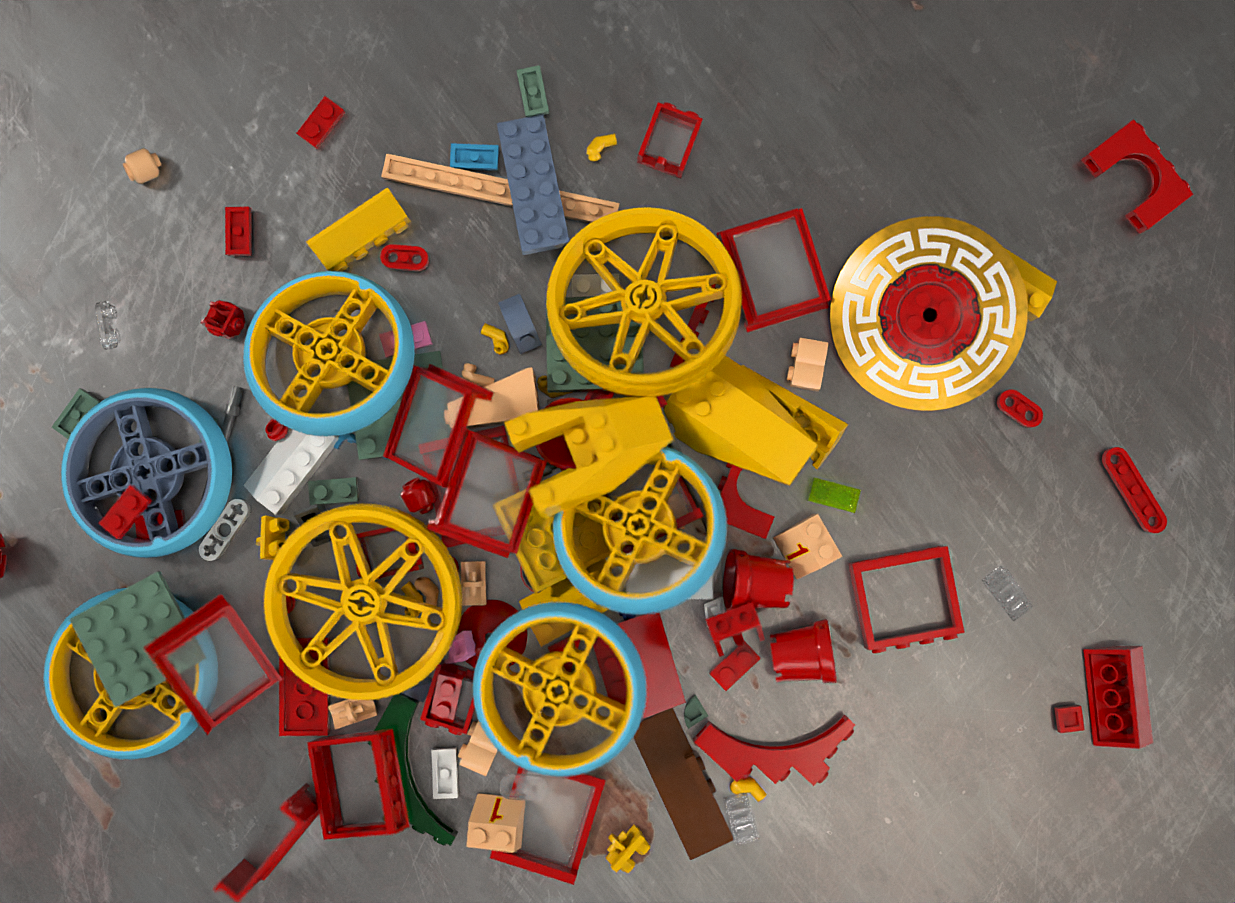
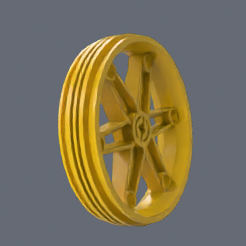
(663, 224)
(300, 660)

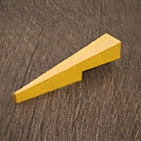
(817, 423)

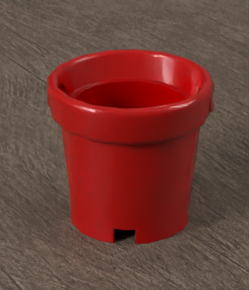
(756, 580)
(804, 654)

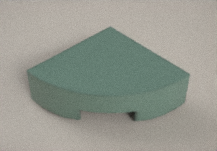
(694, 712)

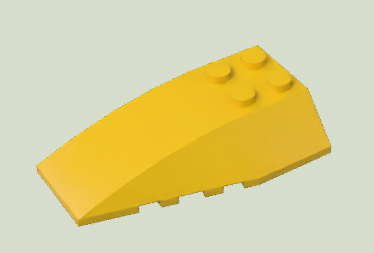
(739, 423)

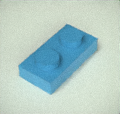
(474, 157)

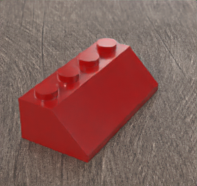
(1118, 696)

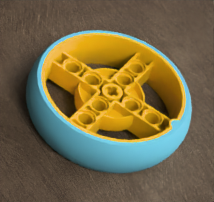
(274, 320)
(701, 556)
(92, 729)
(529, 752)

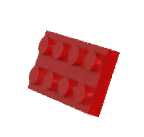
(301, 706)

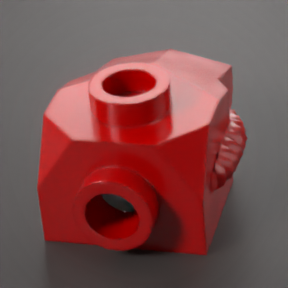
(224, 319)

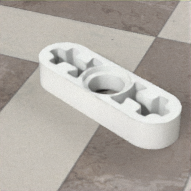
(214, 531)

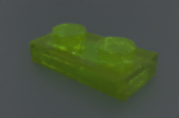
(834, 495)

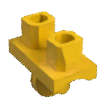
(272, 536)
(623, 848)

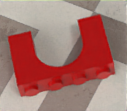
(1167, 187)
(737, 512)

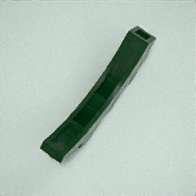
(399, 718)

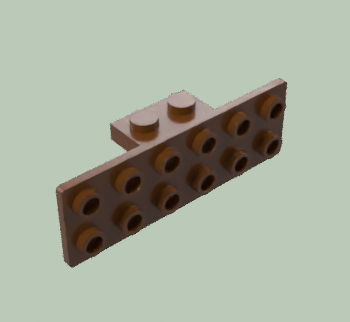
(682, 784)

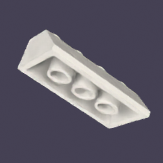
(288, 469)

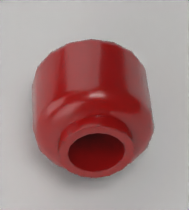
(418, 496)

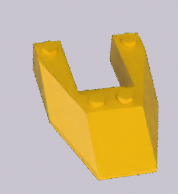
(605, 440)

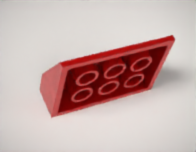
(661, 676)

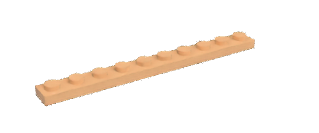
(484, 187)

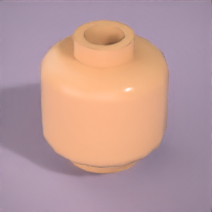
(142, 166)

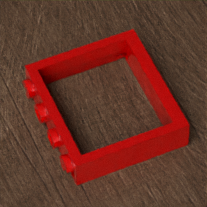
(923, 637)
(388, 779)

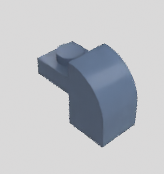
(519, 323)

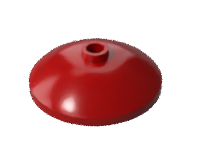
(486, 619)

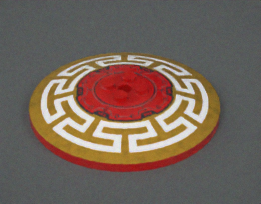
(919, 267)

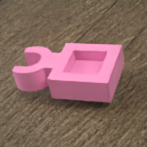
(461, 648)

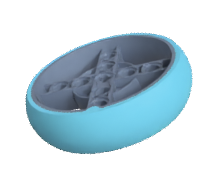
(83, 491)

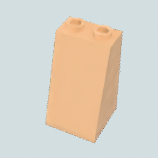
(511, 399)

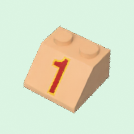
(807, 546)
(496, 823)

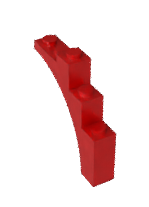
(806, 757)

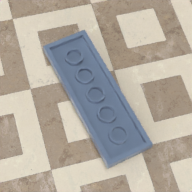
(533, 184)

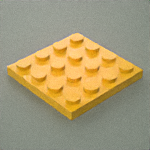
(538, 550)

